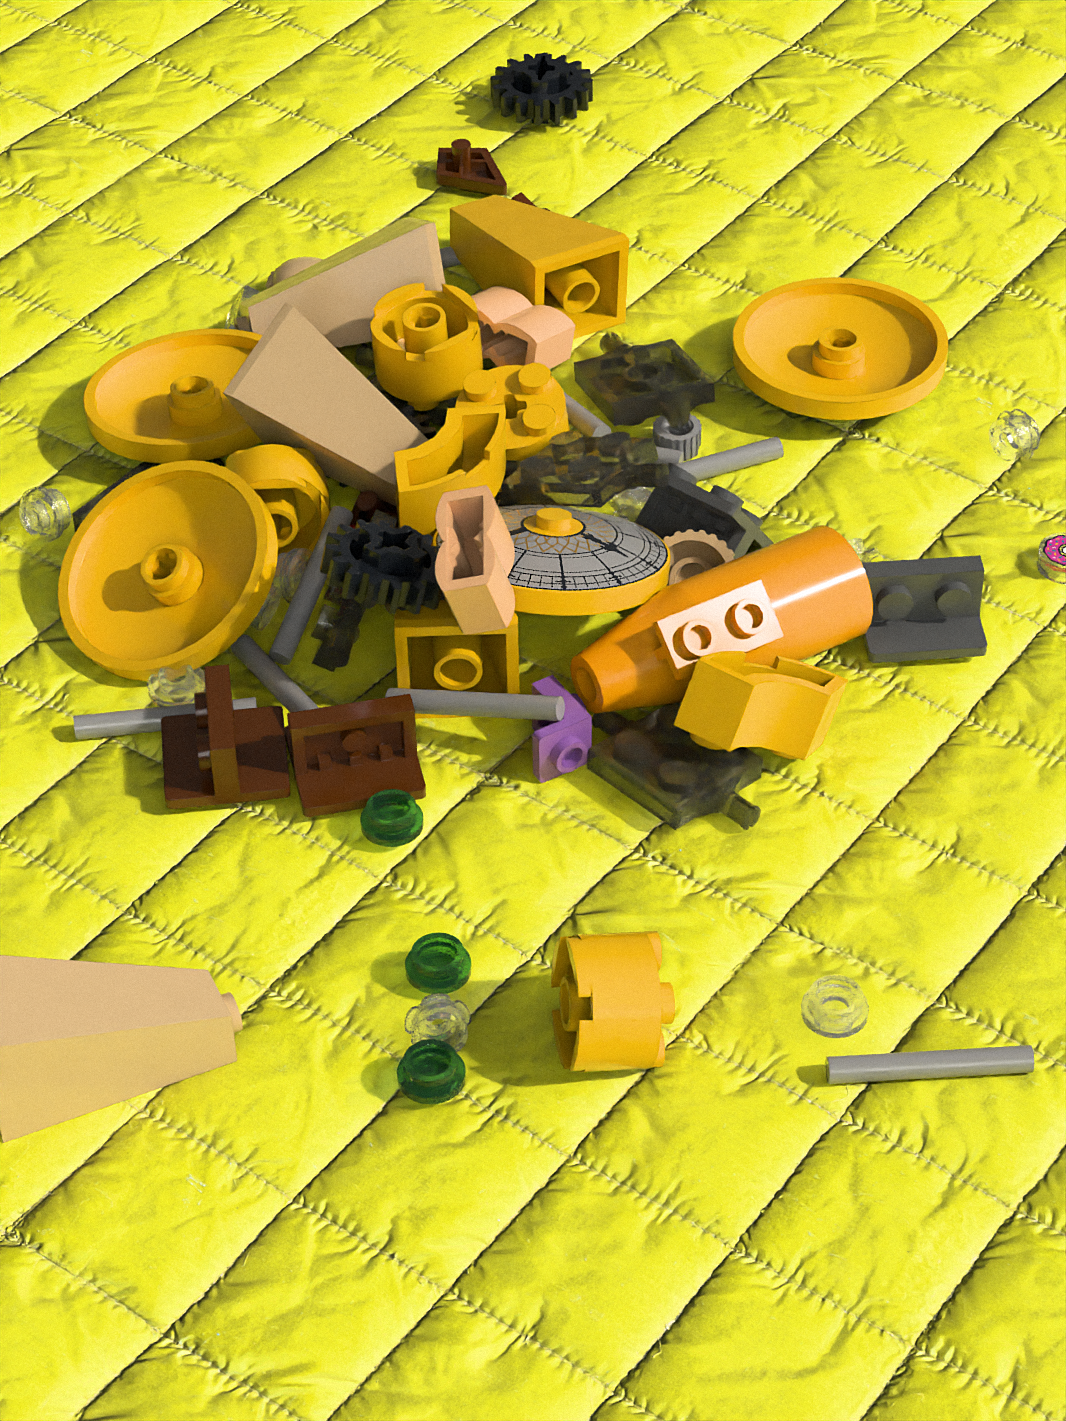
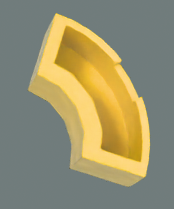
(460, 456)
(759, 704)

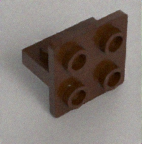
(223, 751)
(353, 752)

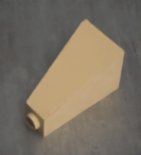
(345, 287)
(311, 397)
(101, 1035)

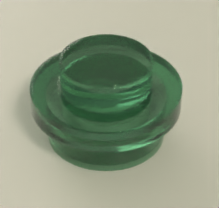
(391, 818)
(438, 964)
(431, 1072)

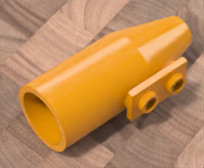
(768, 603)

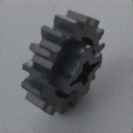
(541, 88)
(383, 566)

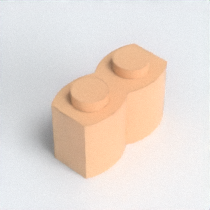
(519, 332)
(475, 560)

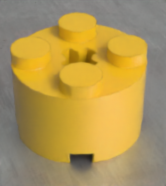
(425, 343)
(531, 400)
(291, 489)
(610, 1001)

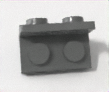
(688, 506)
(925, 609)

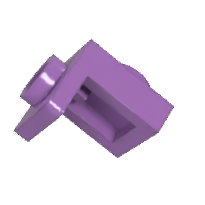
(562, 744)

